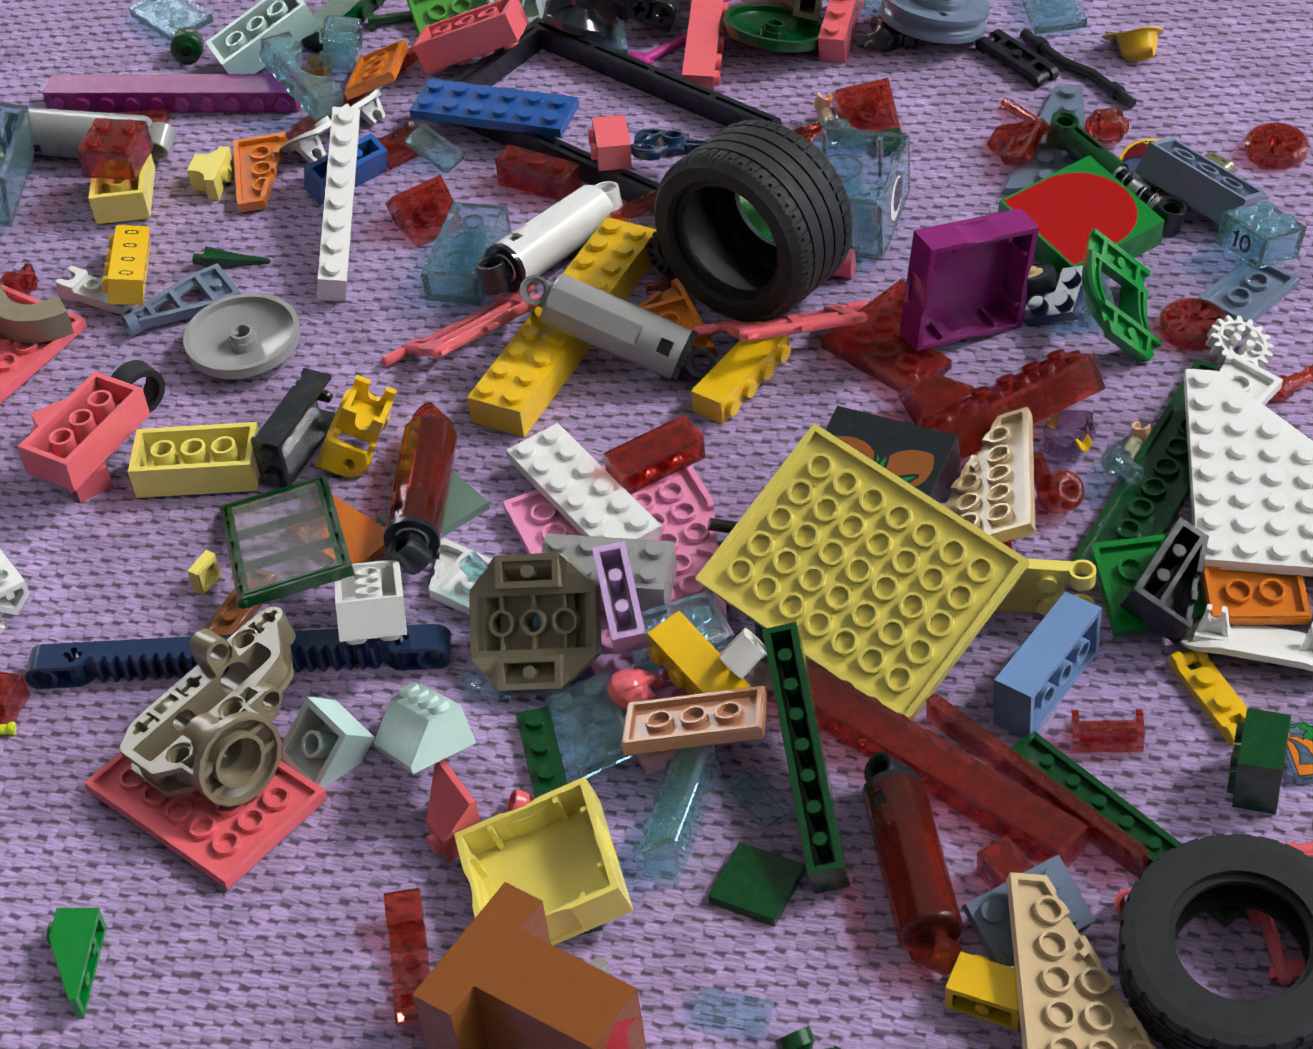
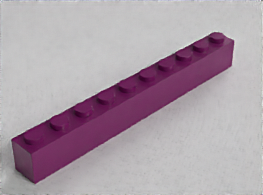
(169, 91)

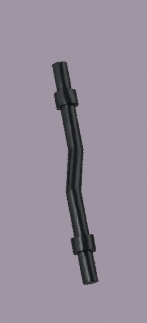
(1112, 89)

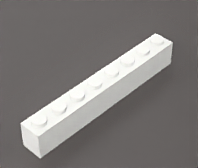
(338, 205)

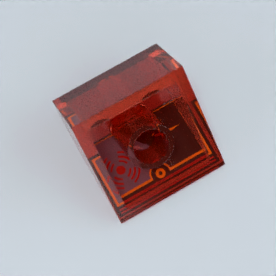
(867, 106)
(421, 210)

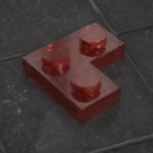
(1017, 140)

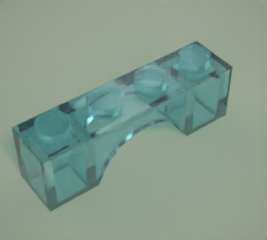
(314, 93)

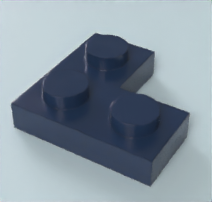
(1060, 305)

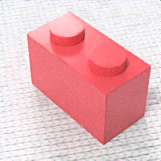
(610, 143)

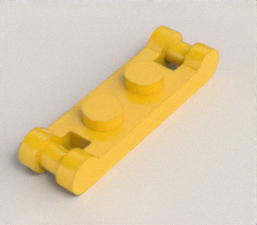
(1210, 691)

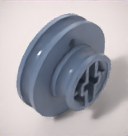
(937, 19)

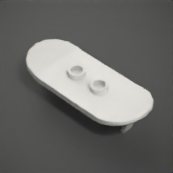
(310, 140)
(1250, 641)

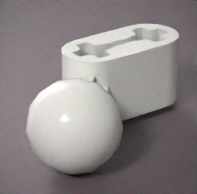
(748, 655)

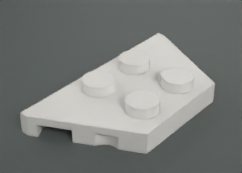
(450, 583)

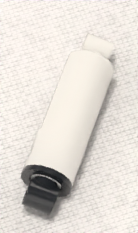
(547, 238)

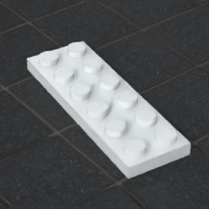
(581, 487)

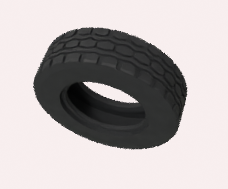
(1196, 879)

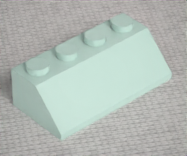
(422, 728)

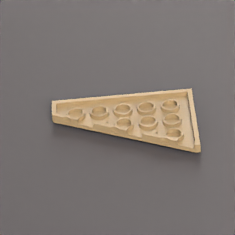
(999, 482)

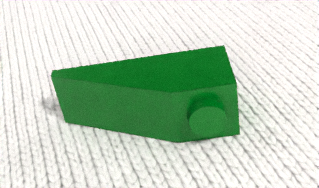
(77, 944)

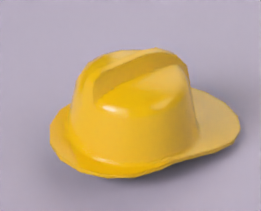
(1138, 43)

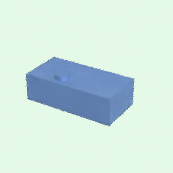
(1046, 665)

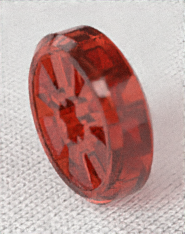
(1276, 146)
(1177, 321)

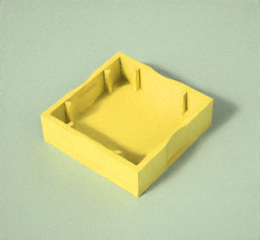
(554, 852)

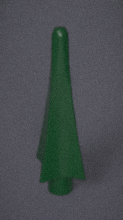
(226, 259)

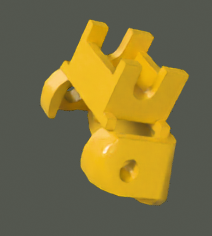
(361, 417)

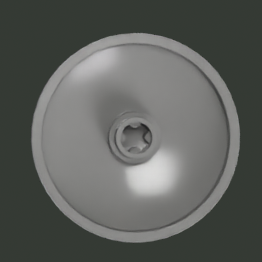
(242, 335)

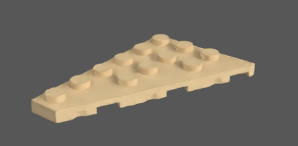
(1060, 979)

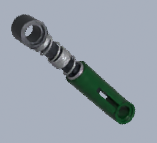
(1067, 135)

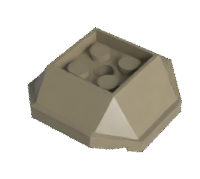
(503, 615)

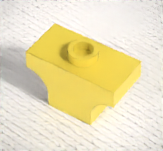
(211, 172)

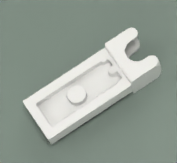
(86, 290)

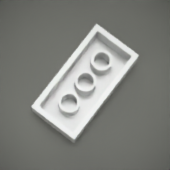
(371, 603)

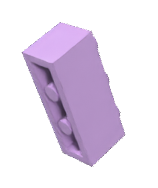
(620, 597)

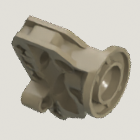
(216, 730)

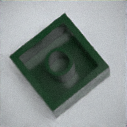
(1258, 760)

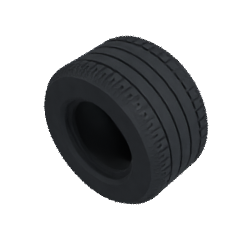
(719, 249)

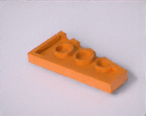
(256, 169)

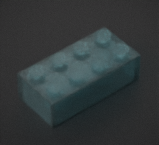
(462, 242)

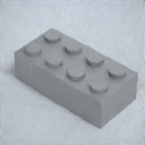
(651, 563)

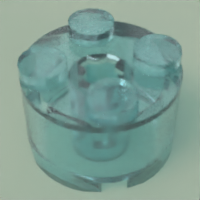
(340, 42)

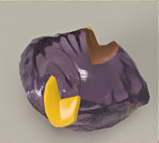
(1068, 434)

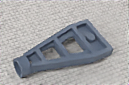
(211, 282)

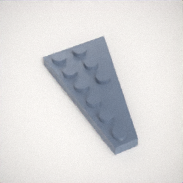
(1046, 159)

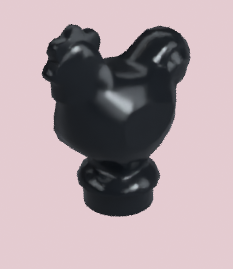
(884, 37)

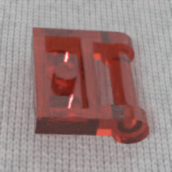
(396, 145)

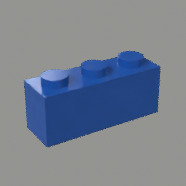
(370, 163)

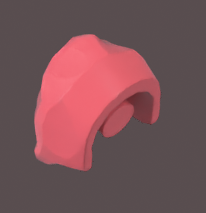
(634, 685)

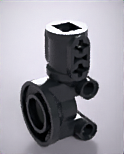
(596, 17)

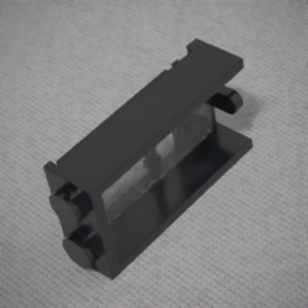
(293, 430)

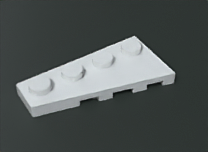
(1251, 378)

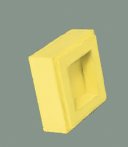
(204, 572)

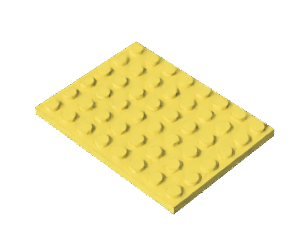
(865, 568)

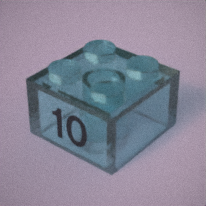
(1261, 234)

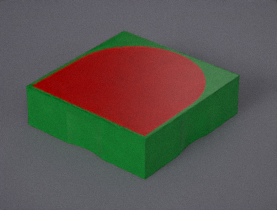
(1075, 203)

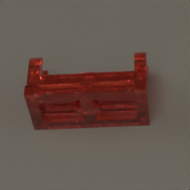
(1107, 734)

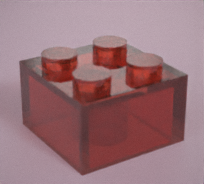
(115, 149)

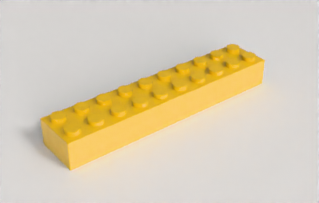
(542, 357)

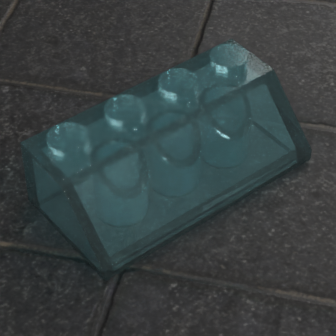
(677, 814)

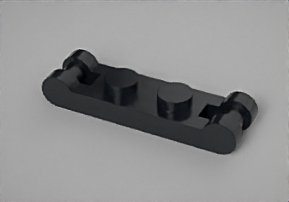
(1018, 57)

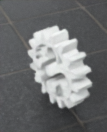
(1226, 335)

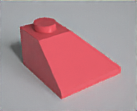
(449, 811)

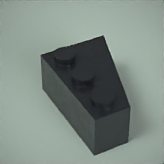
(1169, 582)

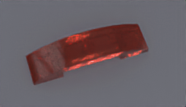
(407, 949)

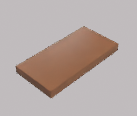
(695, 720)

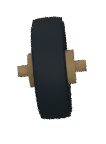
(1041, 278)

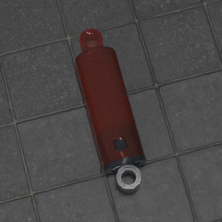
(420, 489)
(912, 863)

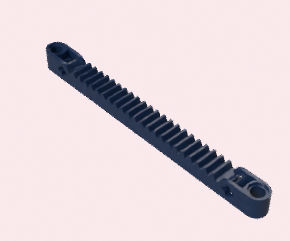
(54, 664)

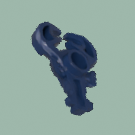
(662, 144)

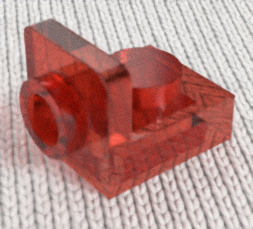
(23, 281)

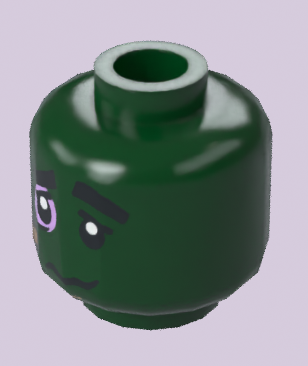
(187, 45)

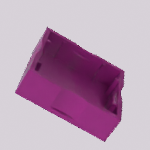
(968, 278)

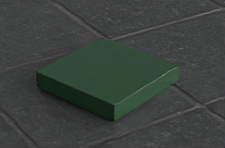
(756, 884)

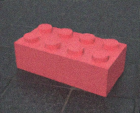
(470, 35)
(84, 431)

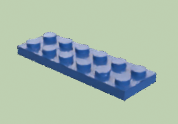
(494, 108)

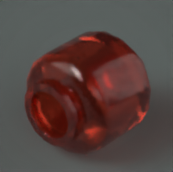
(1107, 125)
(1060, 491)

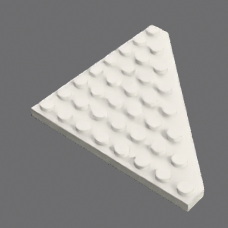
(1247, 479)

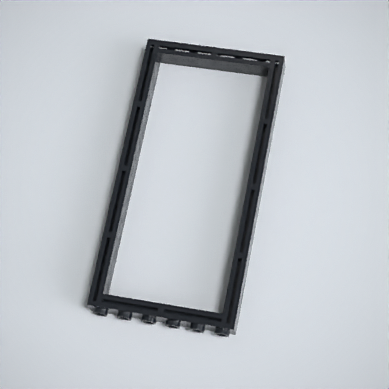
(616, 65)

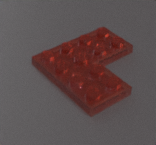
(880, 347)

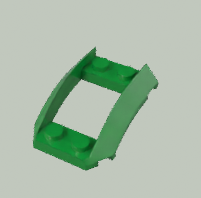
(1129, 323)

